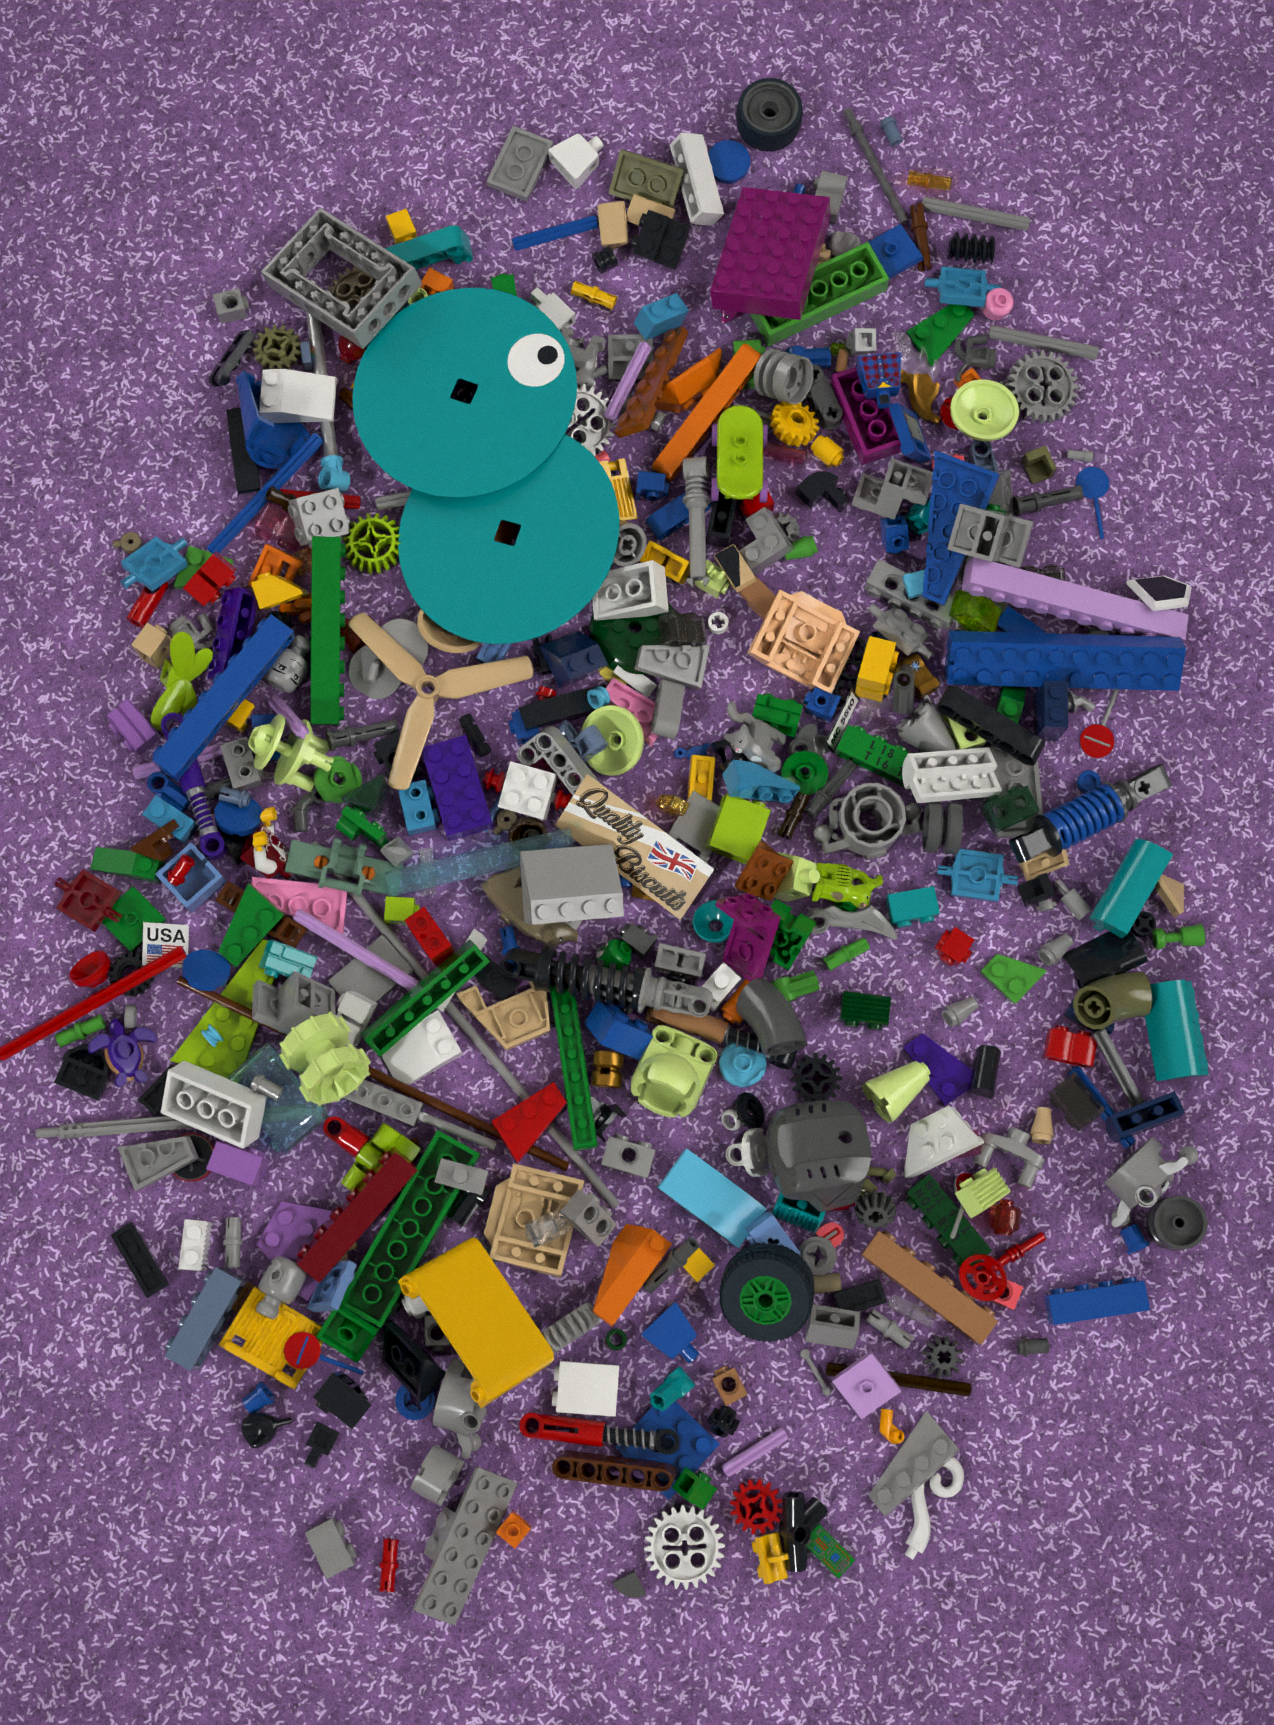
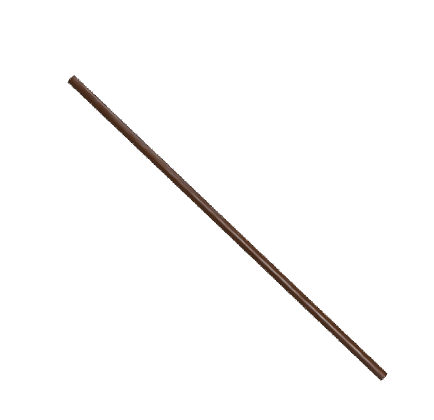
(389, 1081)

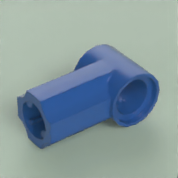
(817, 356)
(170, 792)

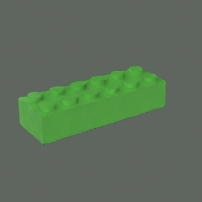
(834, 288)

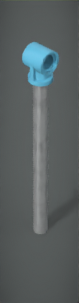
(332, 474)

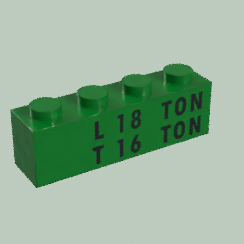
(872, 753)

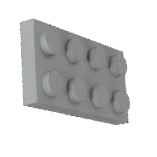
(1010, 774)

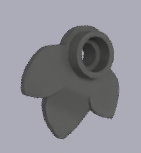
(809, 741)

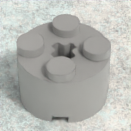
(437, 1475)

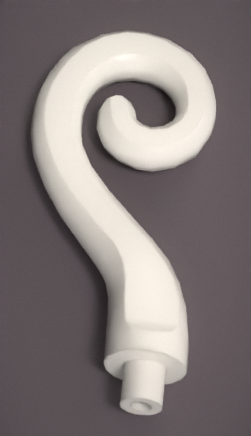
(921, 1530)

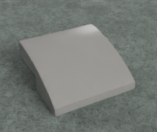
(620, 352)

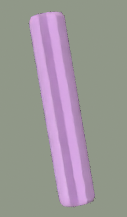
(754, 1452)

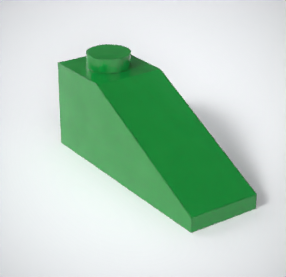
(126, 864)

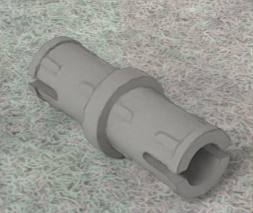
(232, 1242)
(889, 1328)

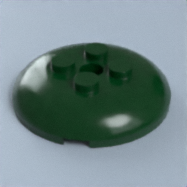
(620, 644)

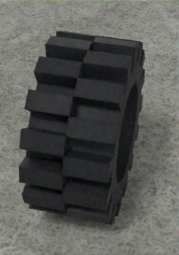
(121, 964)

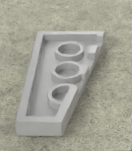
(914, 1464)

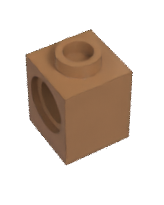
(728, 1396)

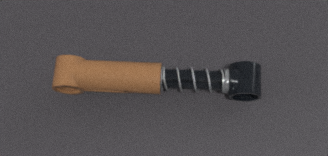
(716, 1031)

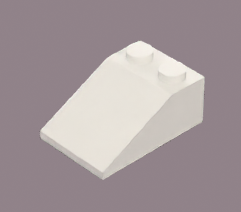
(297, 396)
(632, 592)
(422, 1050)

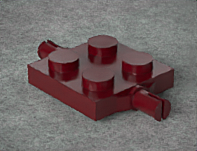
(88, 900)

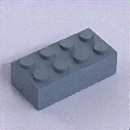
(205, 1320)

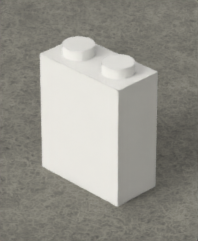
(586, 1388)

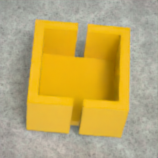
(876, 669)

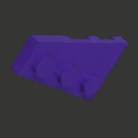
(948, 1075)

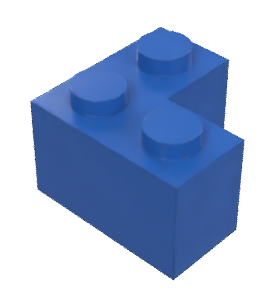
(617, 1031)

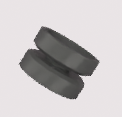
(942, 828)
(1191, 1222)

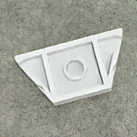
(938, 1140)

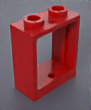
(429, 936)

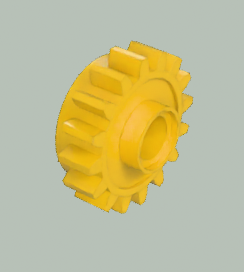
(793, 424)

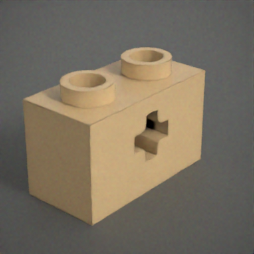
(153, 645)

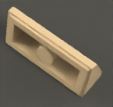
(641, 205)
(613, 224)
(1043, 863)

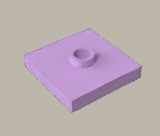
(866, 1384)

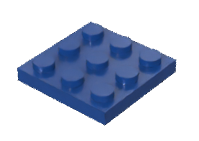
(695, 1441)

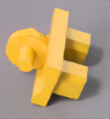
(771, 1558)

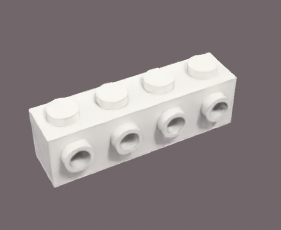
(698, 179)

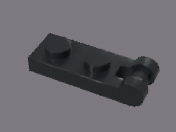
(231, 358)

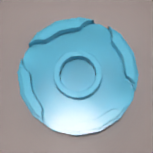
(741, 1071)

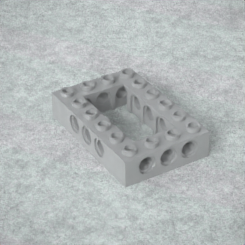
(322, 233)

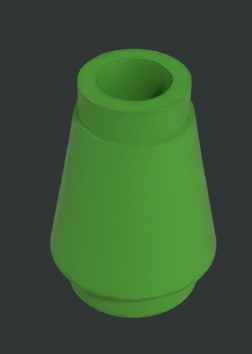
(803, 548)

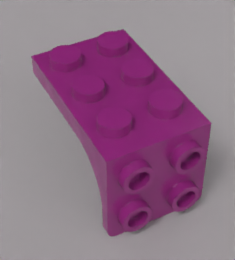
(750, 934)

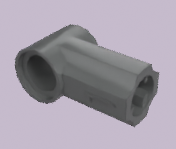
(903, 690)

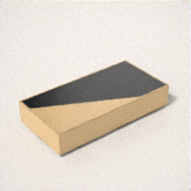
(735, 568)

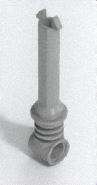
(696, 501)

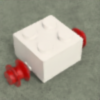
(527, 790)

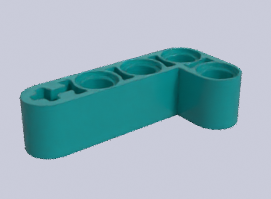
(435, 247)

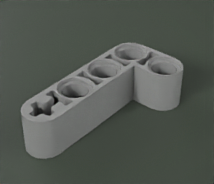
(551, 752)

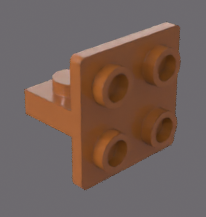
(763, 872)

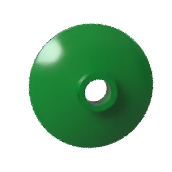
(809, 781)

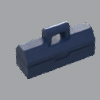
(1144, 1117)

